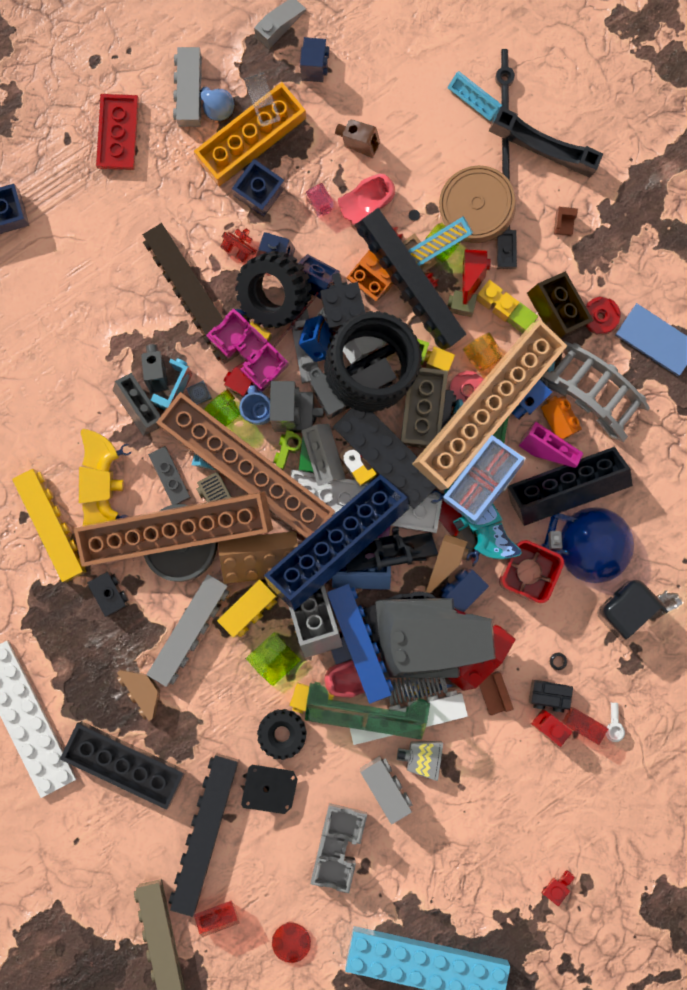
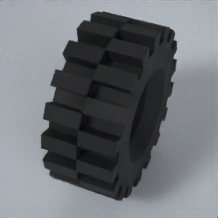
(271, 745)

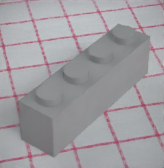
(188, 86)

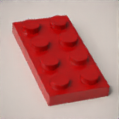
(117, 131)

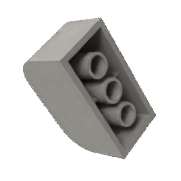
(316, 625)

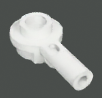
(616, 731)

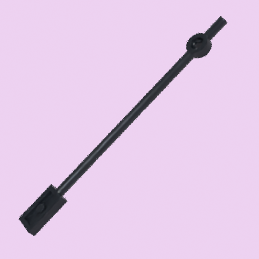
(506, 241)

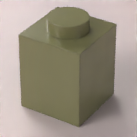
(457, 305)

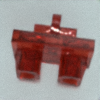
(231, 240)

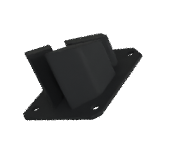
(278, 784)

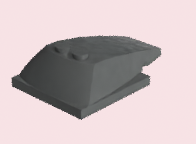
(431, 638)

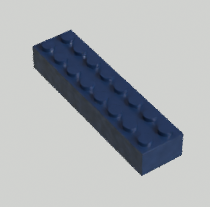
(337, 542)

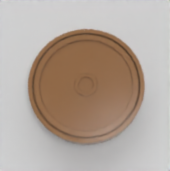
(482, 198)

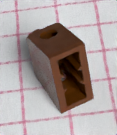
(359, 137)

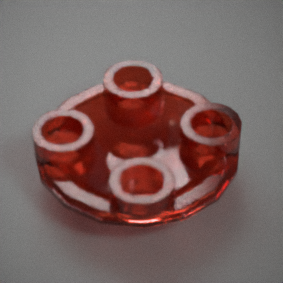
(291, 942)

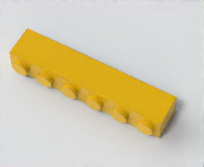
(49, 525)

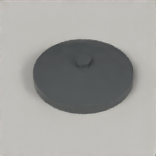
(182, 563)

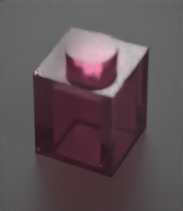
(319, 199)

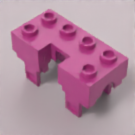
(238, 335)

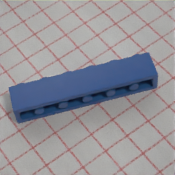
(359, 643)

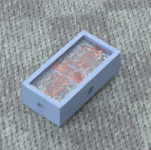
(483, 479)

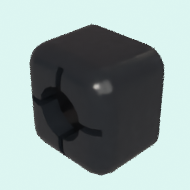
(629, 609)

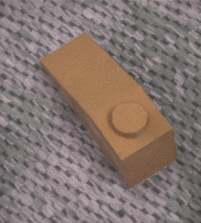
(448, 559)

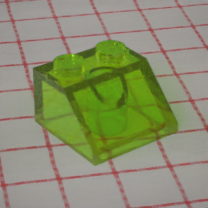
(273, 659)

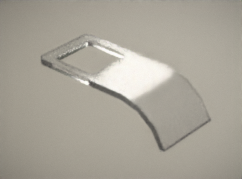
(261, 96)

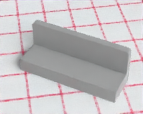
(323, 454)

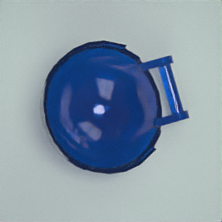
(594, 544)

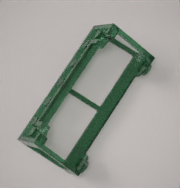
(368, 718)

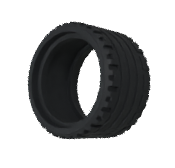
(389, 330)

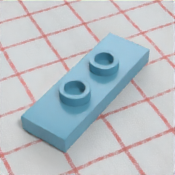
(474, 96)

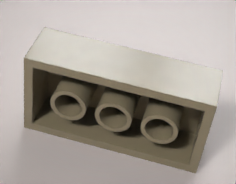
(424, 408)

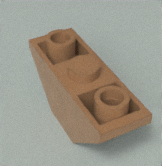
(142, 691)

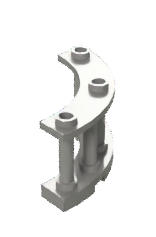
(587, 400)

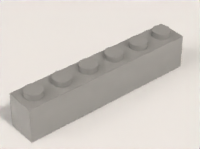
(188, 630)

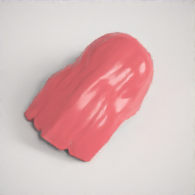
(369, 195)
(344, 680)

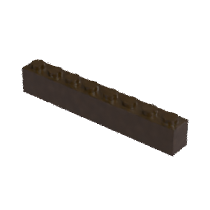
(185, 283)

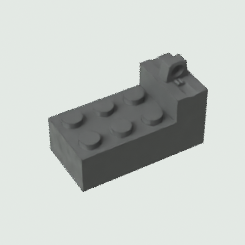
(377, 376)
(291, 408)

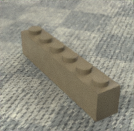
(159, 936)

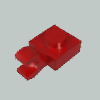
(557, 890)

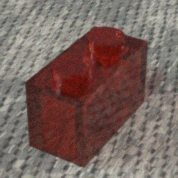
(585, 725)
(216, 918)

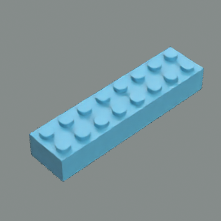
(422, 963)

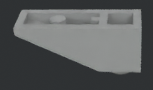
(278, 22)

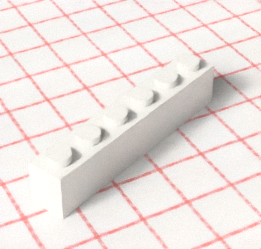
(440, 711)

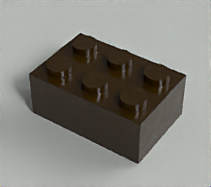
(560, 305)

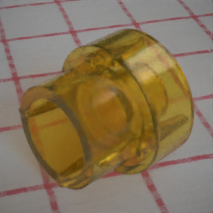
(483, 352)

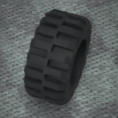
(253, 298)

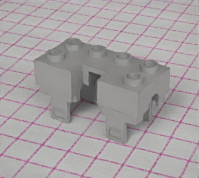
(331, 866)

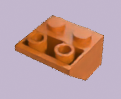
(371, 277)

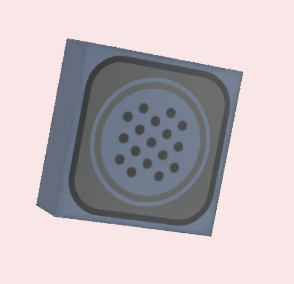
(199, 393)

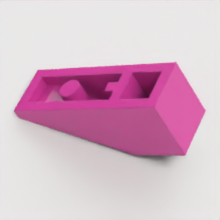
(548, 446)

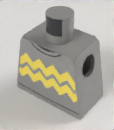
(423, 758)

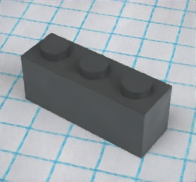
(136, 404)

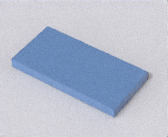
(655, 339)

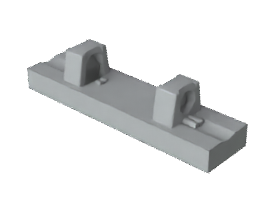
(305, 363)

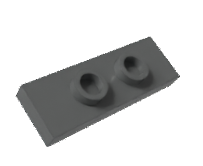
(169, 475)

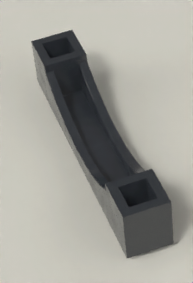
(577, 158)

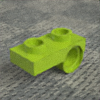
(281, 458)

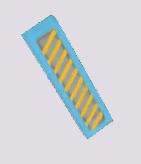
(441, 241)

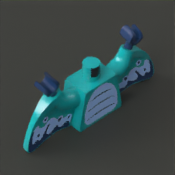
(489, 531)

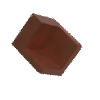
(565, 220)

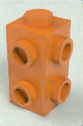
(561, 417)

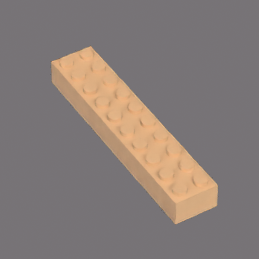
(489, 405)

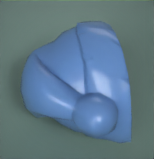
(217, 103)
(255, 407)

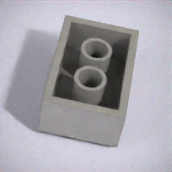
(386, 789)

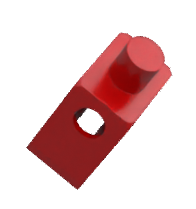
(551, 728)

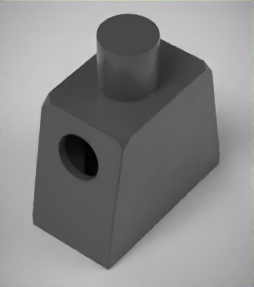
(154, 369)

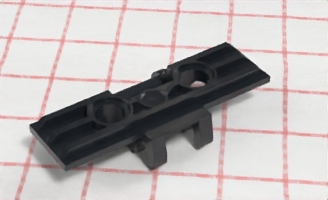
(392, 547)

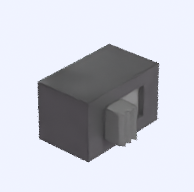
(555, 540)

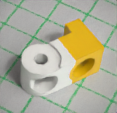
(357, 469)

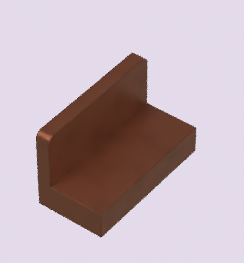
(495, 694)

